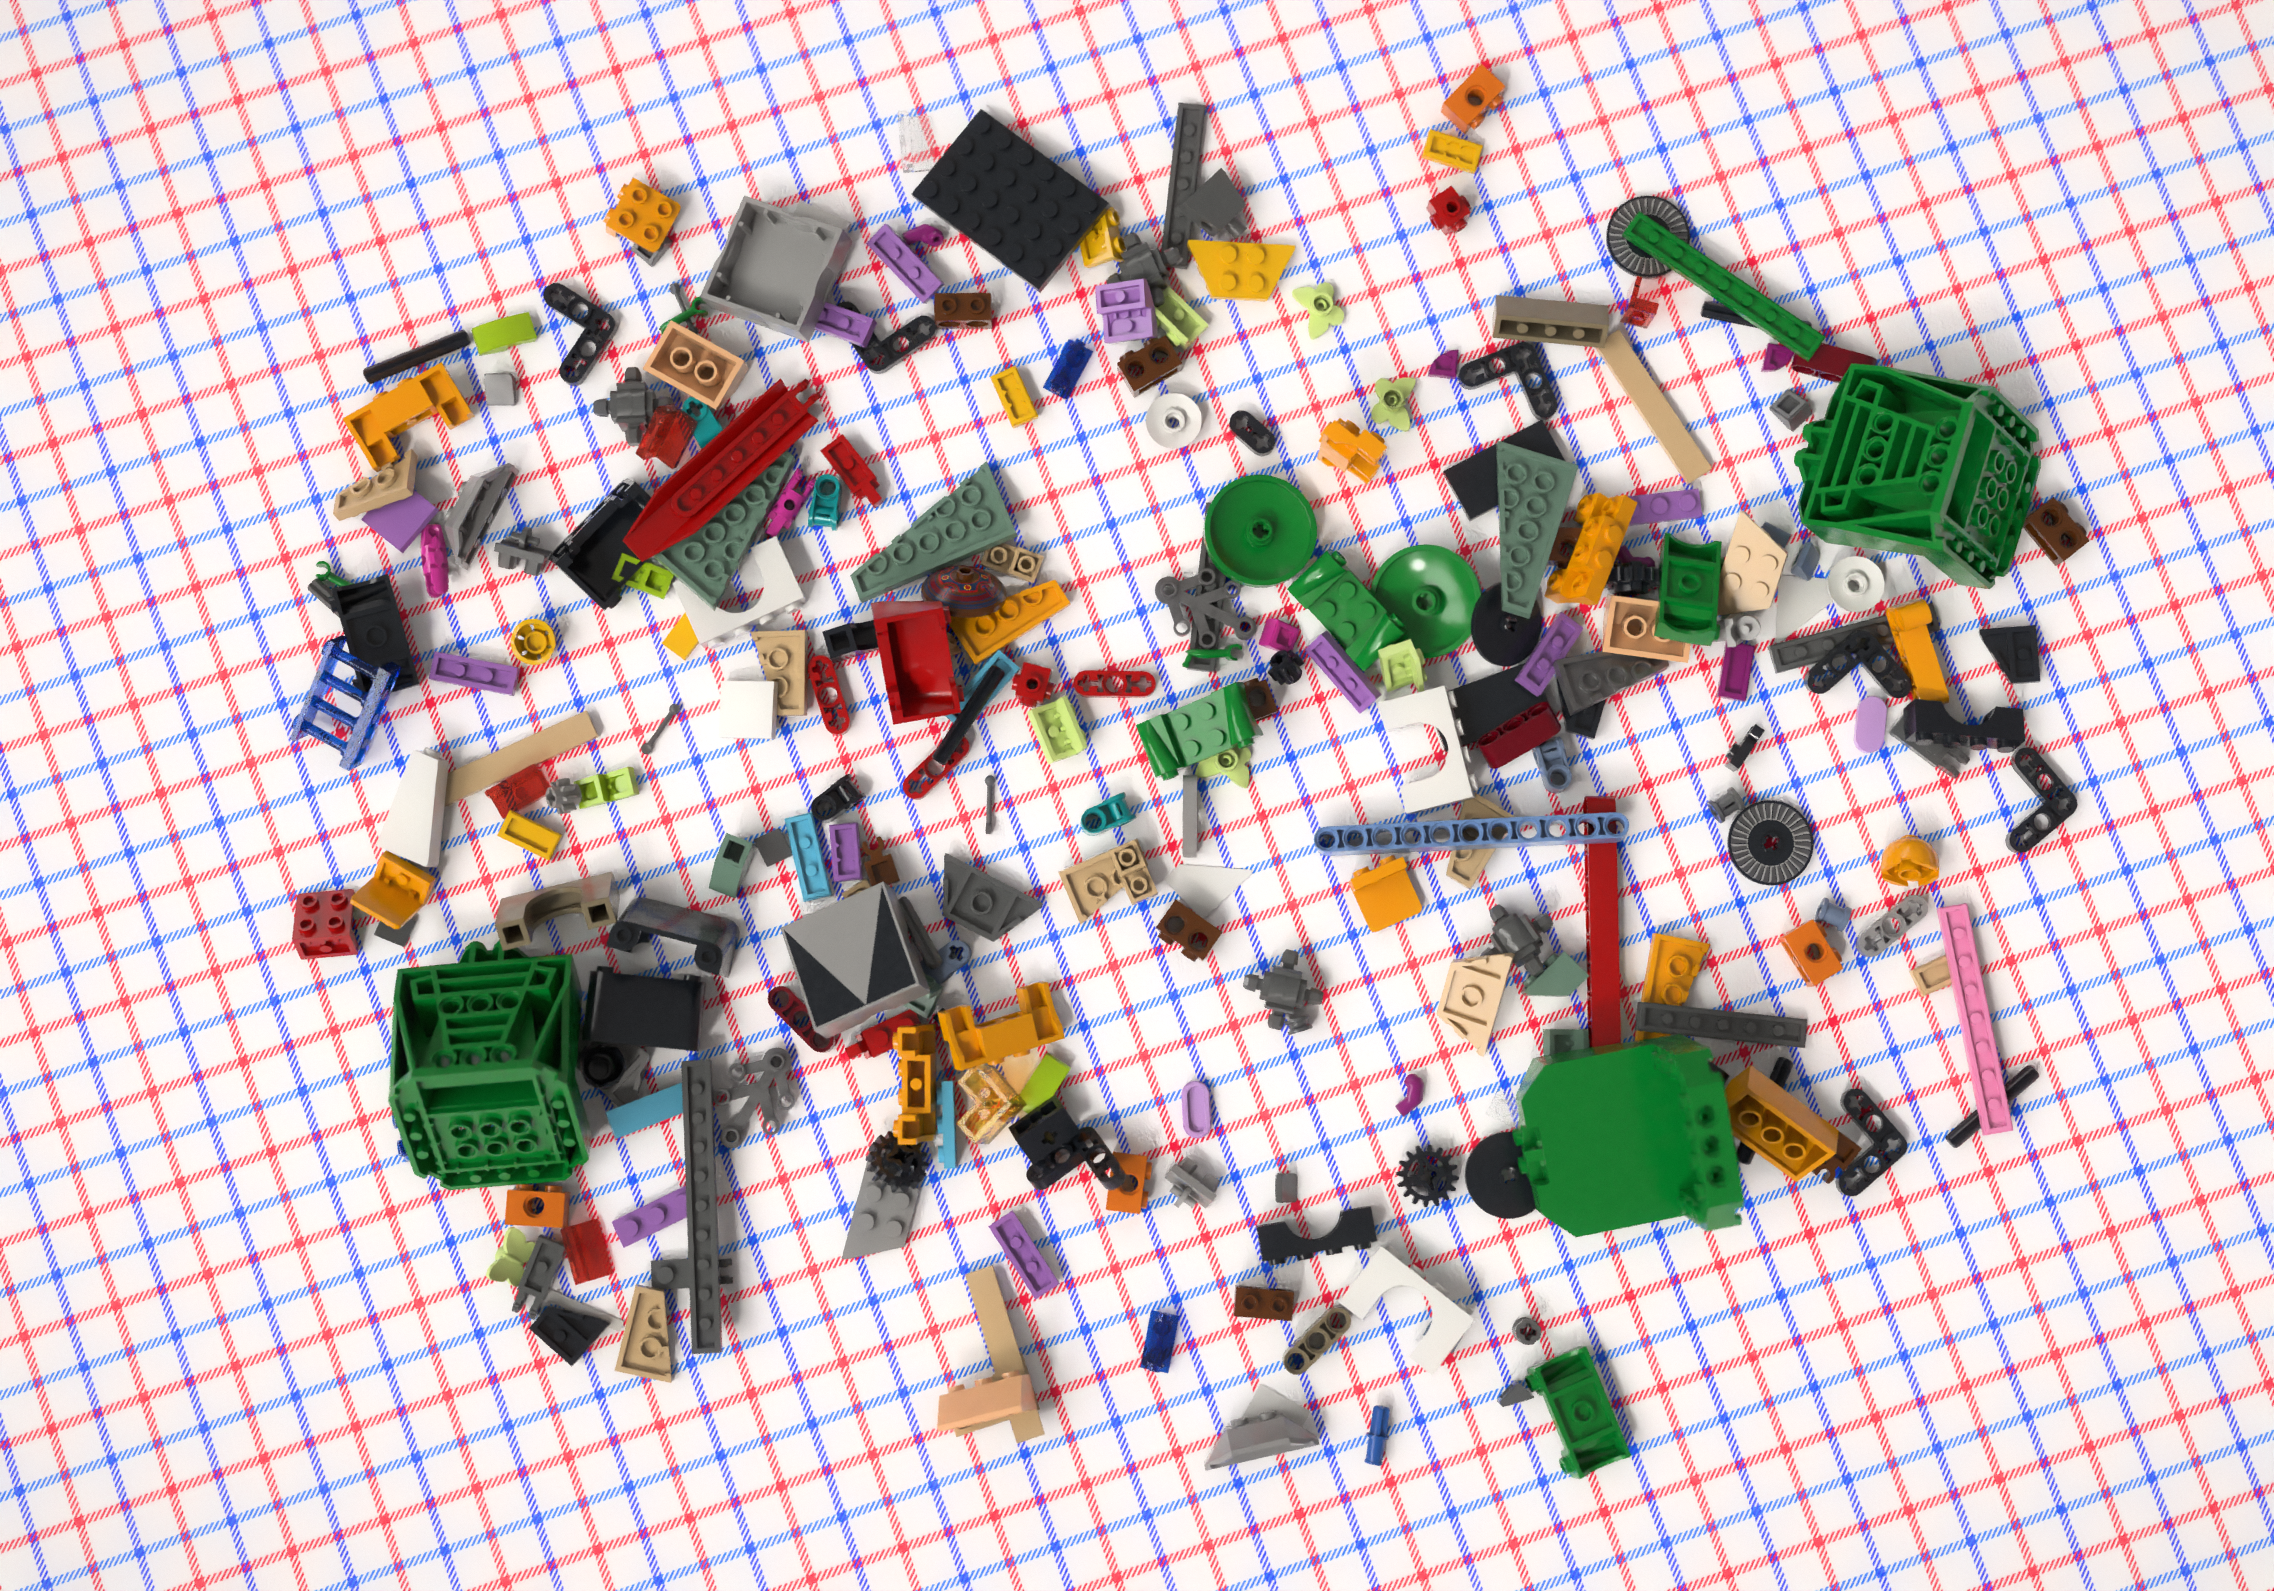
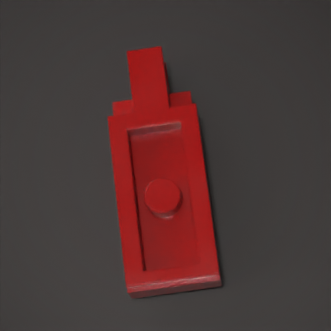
(852, 470)
(879, 1037)

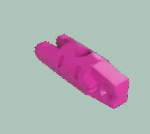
(779, 514)
(434, 560)

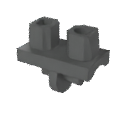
(511, 550)

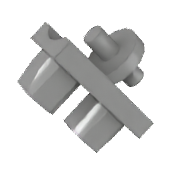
(1738, 628)
(1189, 1189)

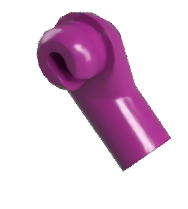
(925, 234)
(1625, 556)
(1414, 1096)

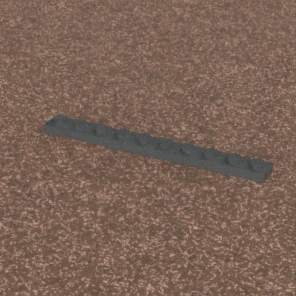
(701, 1207)

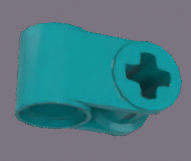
(708, 425)
(825, 505)
(1108, 814)

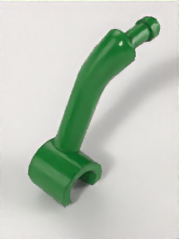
(680, 318)
(330, 576)
(1211, 653)

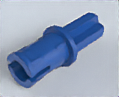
(1377, 1435)

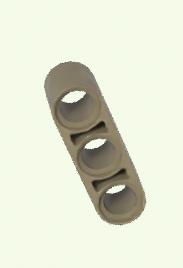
(1311, 1354)

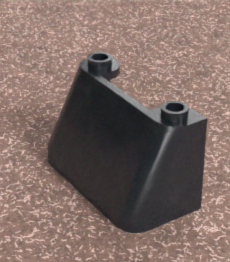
(596, 544)
(713, 935)
(644, 1010)

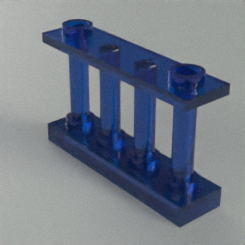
(373, 703)

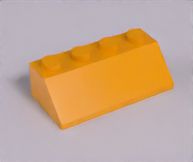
(1778, 1125)

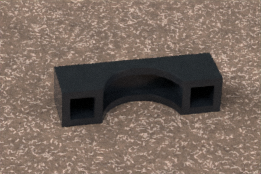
(850, 640)
(1930, 723)
(1352, 1228)

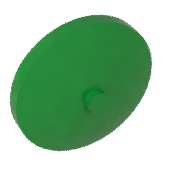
(1260, 531)
(1431, 594)

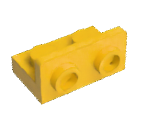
(1103, 241)

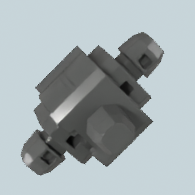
(1146, 263)
(631, 405)
(1518, 937)
(1283, 989)

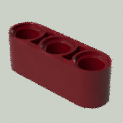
(1830, 362)
(1519, 735)
(789, 1013)

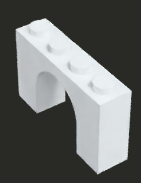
(780, 595)
(1454, 780)
(1388, 1272)

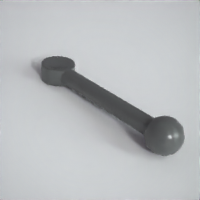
(675, 290)
(647, 748)
(989, 781)

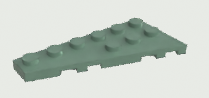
(1530, 509)
(947, 533)
(716, 550)

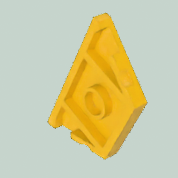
(1240, 268)

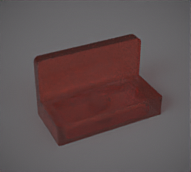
(1636, 310)
(667, 435)
(519, 790)
(586, 1251)

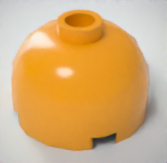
(1909, 861)

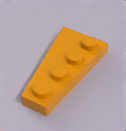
(1018, 616)
(1670, 973)

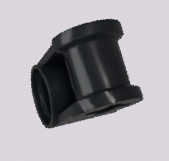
(838, 799)

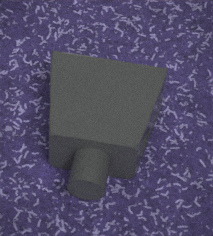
(1216, 206)

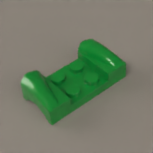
(1689, 591)
(1347, 608)
(1199, 731)
(1579, 1412)

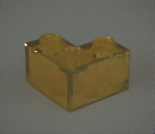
(994, 1103)

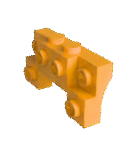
(403, 408)
(1349, 450)
(1599, 542)
(1003, 1036)
(918, 1092)

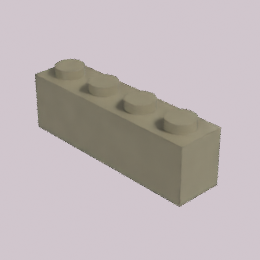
(1550, 321)

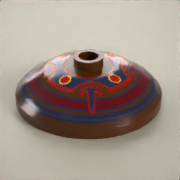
(965, 590)

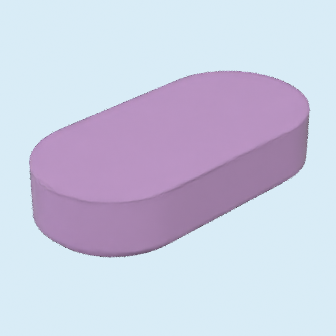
(1870, 724)
(1196, 1109)

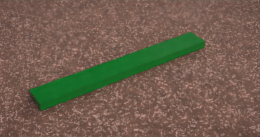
(1723, 286)

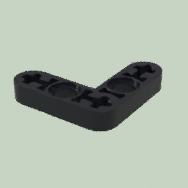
(588, 323)
(885, 347)
(1513, 366)
(1865, 658)
(2047, 808)
(1878, 1140)
(1078, 1153)

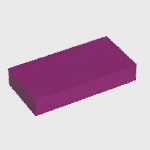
(1735, 672)

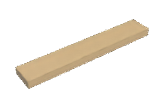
(1653, 408)
(519, 755)
(1001, 1343)

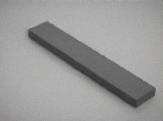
(1183, 177)
(1205, 561)
(1814, 647)
(1721, 1024)

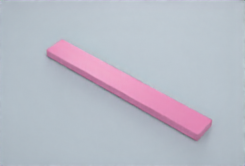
(1974, 1019)

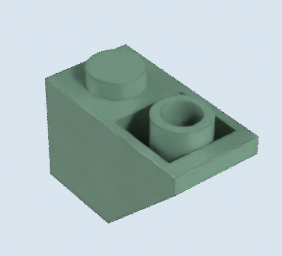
(731, 865)
(1558, 978)

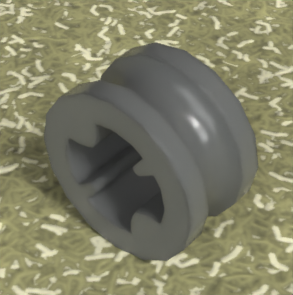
(1298, 1024)

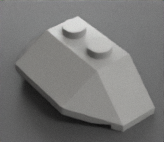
(476, 510)
(1258, 1439)

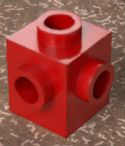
(1449, 211)
(1030, 675)

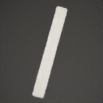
(573, 1305)

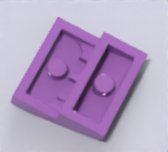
(1126, 311)
(401, 520)

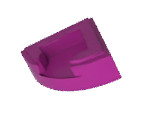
(1775, 357)
(1445, 365)

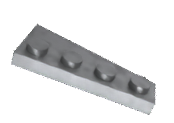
(1601, 675)

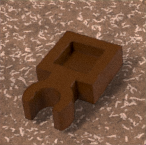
(880, 867)
(1845, 1154)

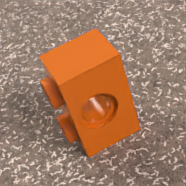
(1480, 85)
(1796, 944)
(1130, 1201)
(520, 1210)

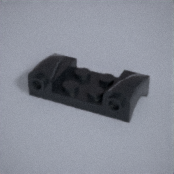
(374, 629)

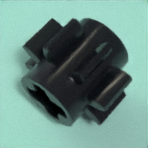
(1286, 667)

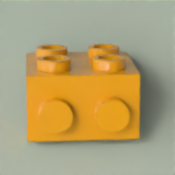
(642, 215)
(394, 891)
(1385, 893)

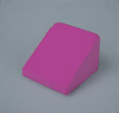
(1278, 635)

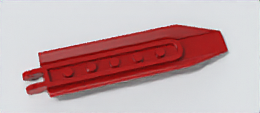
(722, 469)

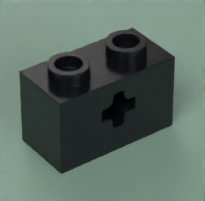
(1044, 1129)

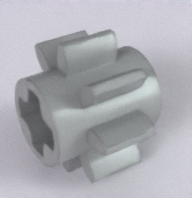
(563, 795)

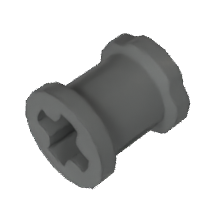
(1726, 805)
(1521, 1323)

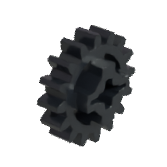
(1632, 578)
(897, 1163)
(1439, 1171)

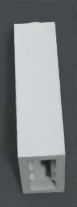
(417, 810)

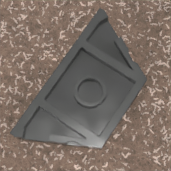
(983, 901)

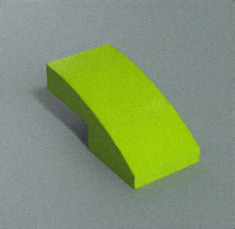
(504, 333)
(647, 579)
(607, 787)
(1044, 1082)

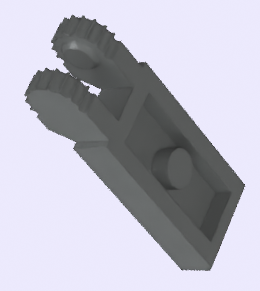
(1931, 753)
(539, 1273)
(675, 1273)

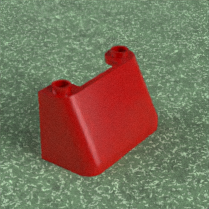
(916, 659)

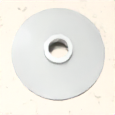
(1173, 407)
(1865, 574)

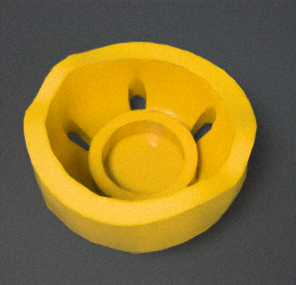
(534, 641)

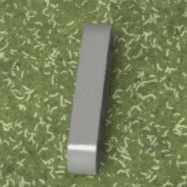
(1189, 817)
(1881, 945)

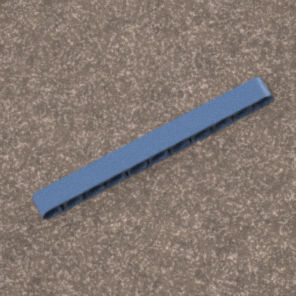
(1484, 828)

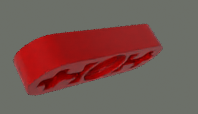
(830, 673)
(1093, 677)
(914, 775)

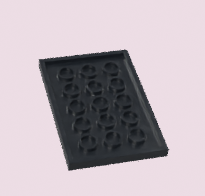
(1010, 200)

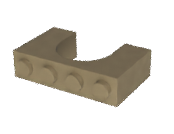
(522, 913)

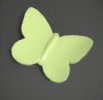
(1320, 307)
(1392, 402)
(1230, 763)
(511, 1258)

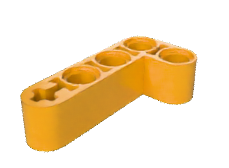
(1916, 649)

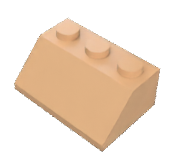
(696, 366)
(1631, 628)
(985, 1401)

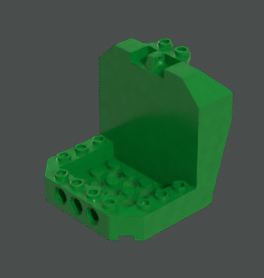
(1920, 471)
(487, 1048)
(1629, 1137)

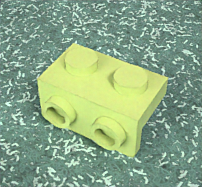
(1179, 320)
(1402, 666)
(1058, 730)

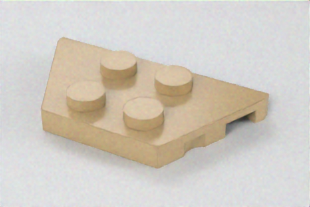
(1750, 569)
(1474, 996)

